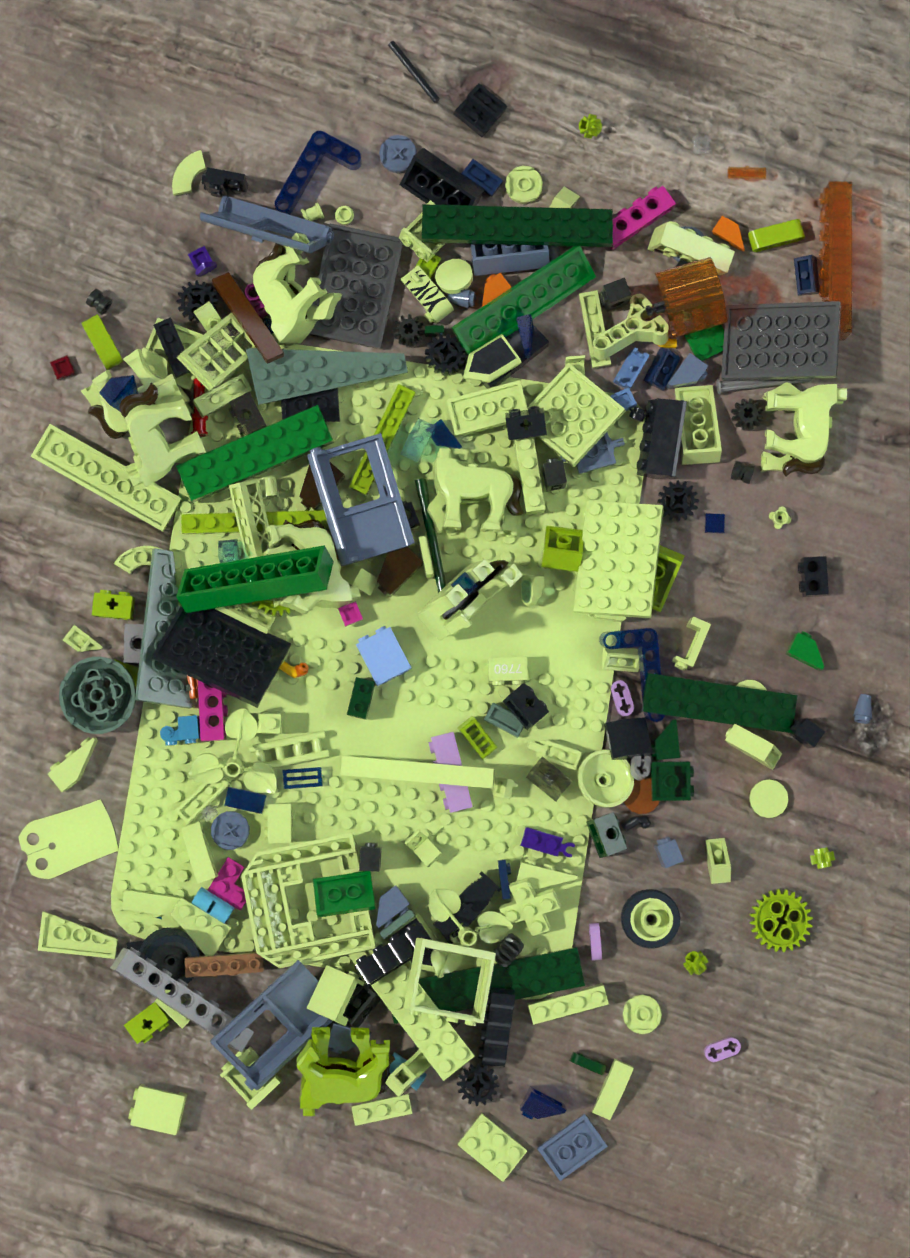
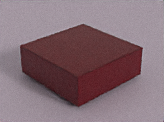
(62, 367)

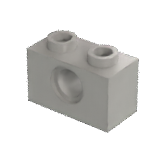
(132, 633)

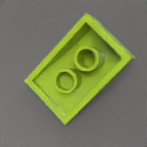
(667, 569)

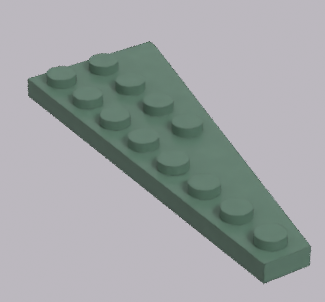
(317, 371)
(155, 680)

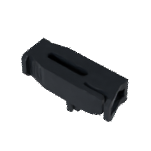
(473, 901)

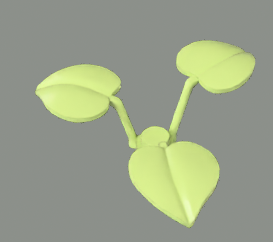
(207, 767)
(491, 929)

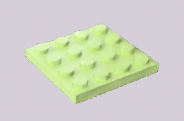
(575, 414)

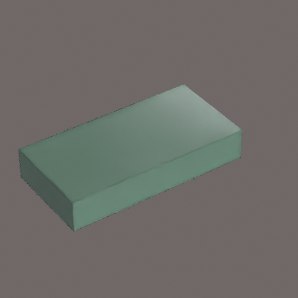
(504, 720)
(397, 923)

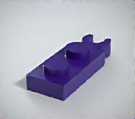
(544, 842)

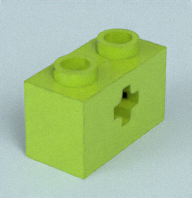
(123, 611)
(142, 1033)

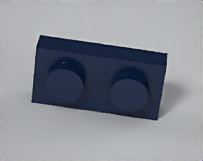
(482, 177)
(504, 871)

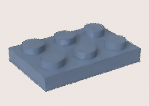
(572, 1147)

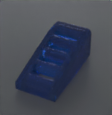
(525, 327)

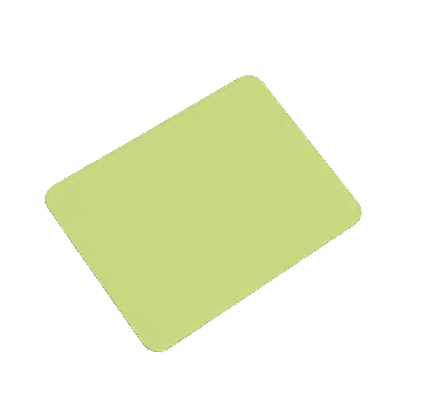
(431, 699)

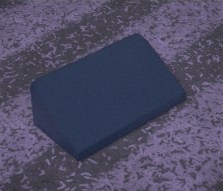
(807, 275)
(662, 368)

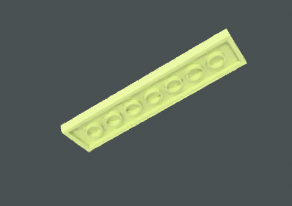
(105, 477)
(432, 1036)

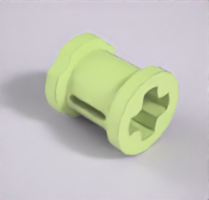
(312, 213)

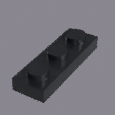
(172, 345)

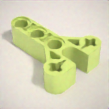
(646, 331)

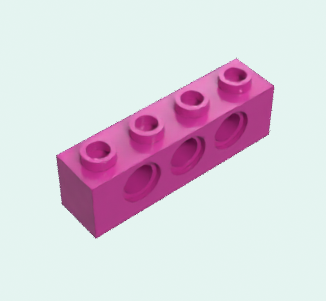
(648, 216)
(208, 732)

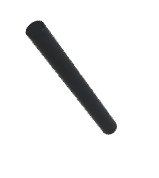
(413, 71)

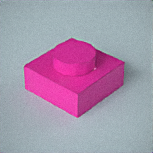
(350, 614)

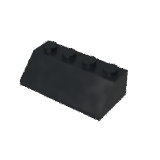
(439, 182)
(661, 438)

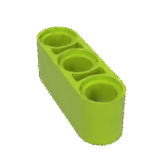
(776, 235)
(102, 342)

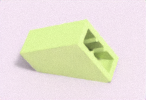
(753, 746)

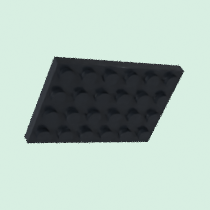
(222, 653)

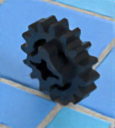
(202, 296)
(437, 353)
(670, 493)
(486, 1084)

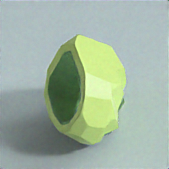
(531, 588)

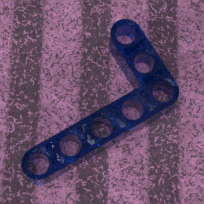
(311, 166)
(643, 646)

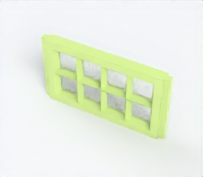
(217, 352)

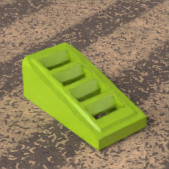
(469, 722)

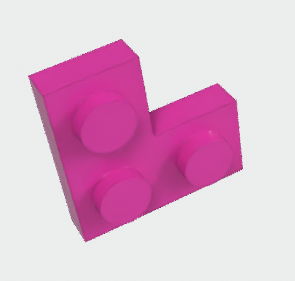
(225, 886)

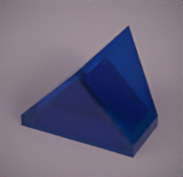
(117, 389)

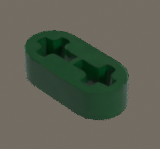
(588, 1063)

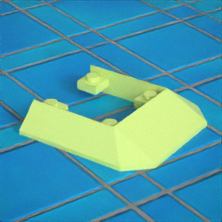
(269, 908)

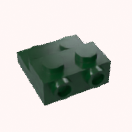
(671, 781)

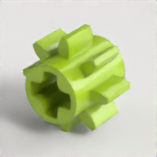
(590, 126)
(822, 857)
(695, 962)

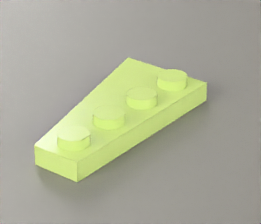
(72, 938)

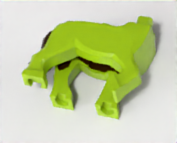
(341, 1079)

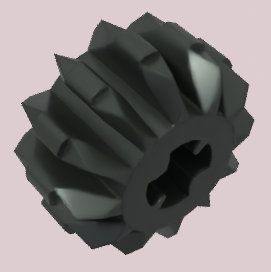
(416, 331)
(754, 416)
(508, 950)

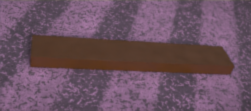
(248, 318)

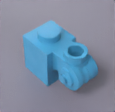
(187, 730)

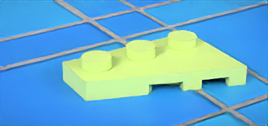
(201, 927)

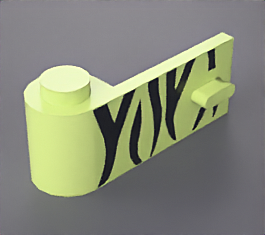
(427, 293)

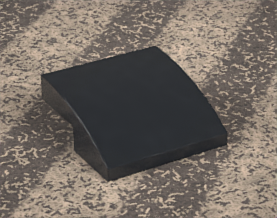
(480, 110)
(628, 738)

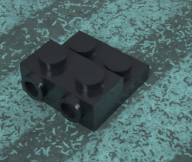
(219, 181)

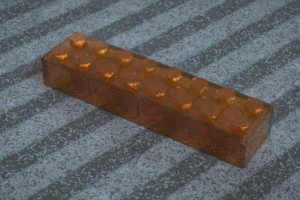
(837, 250)

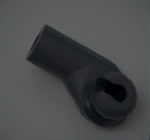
(636, 820)

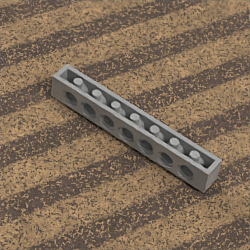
(124, 966)

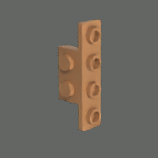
(223, 965)

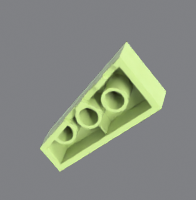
(689, 246)

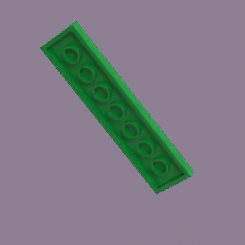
(527, 297)

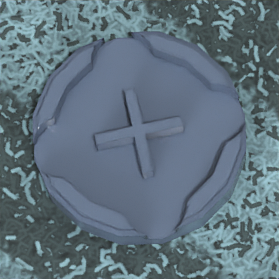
(397, 153)
(230, 830)

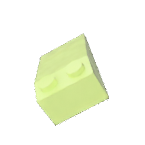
(700, 430)

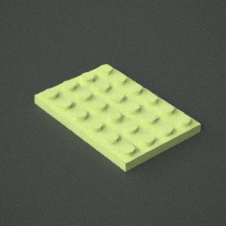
(619, 559)

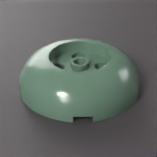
(76, 700)

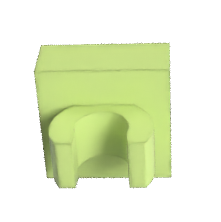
(504, 788)

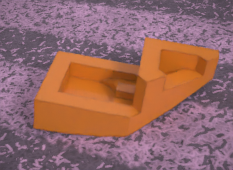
(730, 232)

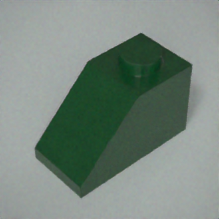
(667, 743)

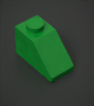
(805, 650)

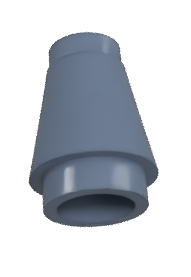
(465, 298)
(863, 709)

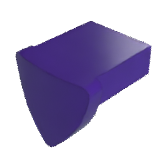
(202, 261)

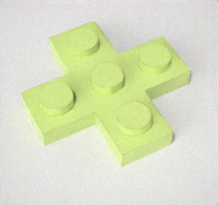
(530, 906)

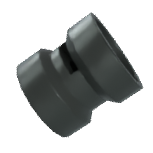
(99, 301)
(742, 472)

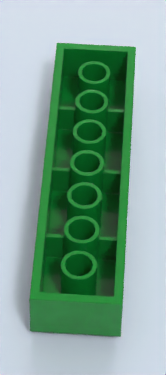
(254, 454)
(255, 579)

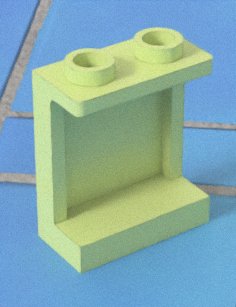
(412, 238)
(702, 629)
(334, 993)
(236, 1079)
(157, 1109)

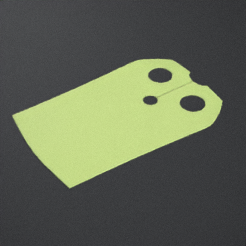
(79, 838)

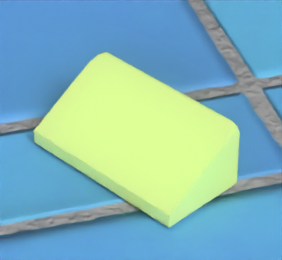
(620, 659)

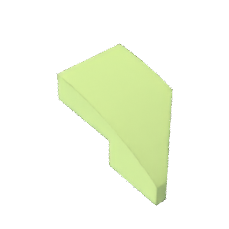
(80, 640)

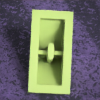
(564, 199)
(359, 577)

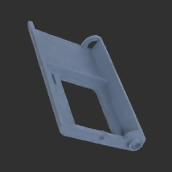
(255, 219)
(367, 527)
(288, 1002)

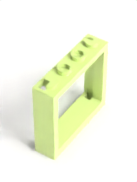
(482, 989)

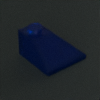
(540, 1105)

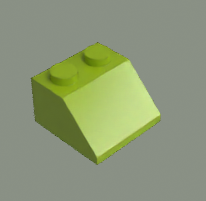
(562, 548)

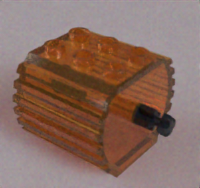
(690, 297)

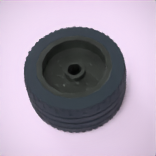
(168, 944)

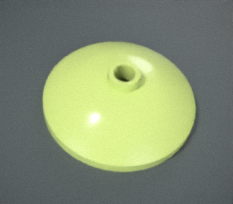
(616, 776)

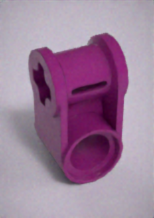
(256, 302)

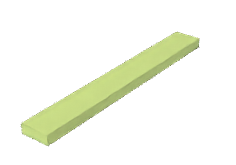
(418, 771)

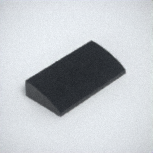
(539, 344)

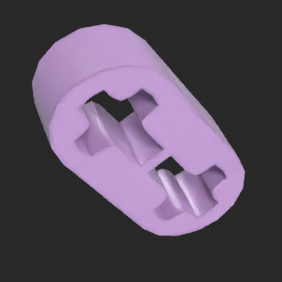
(626, 696)
(595, 941)
(720, 1045)

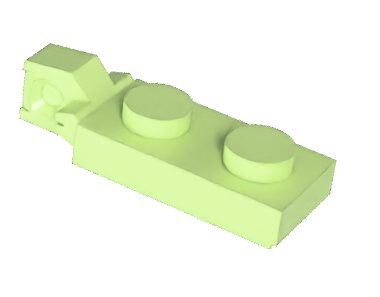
(556, 753)

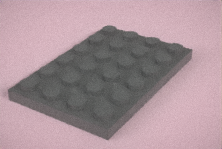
(364, 271)
(781, 341)

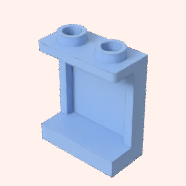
(383, 655)

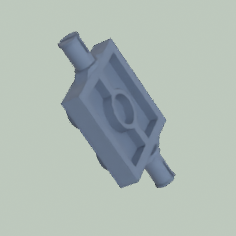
(600, 455)

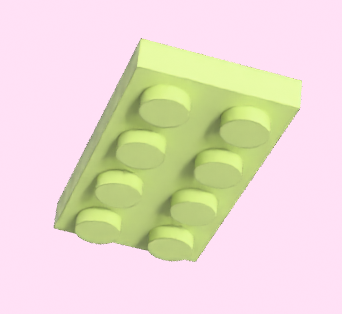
(485, 408)

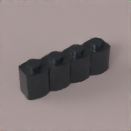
(391, 956)
(497, 1027)

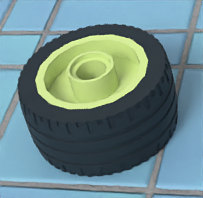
(665, 918)

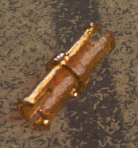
(746, 173)

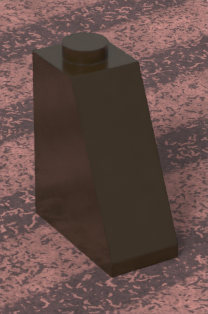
(309, 492)
(397, 569)

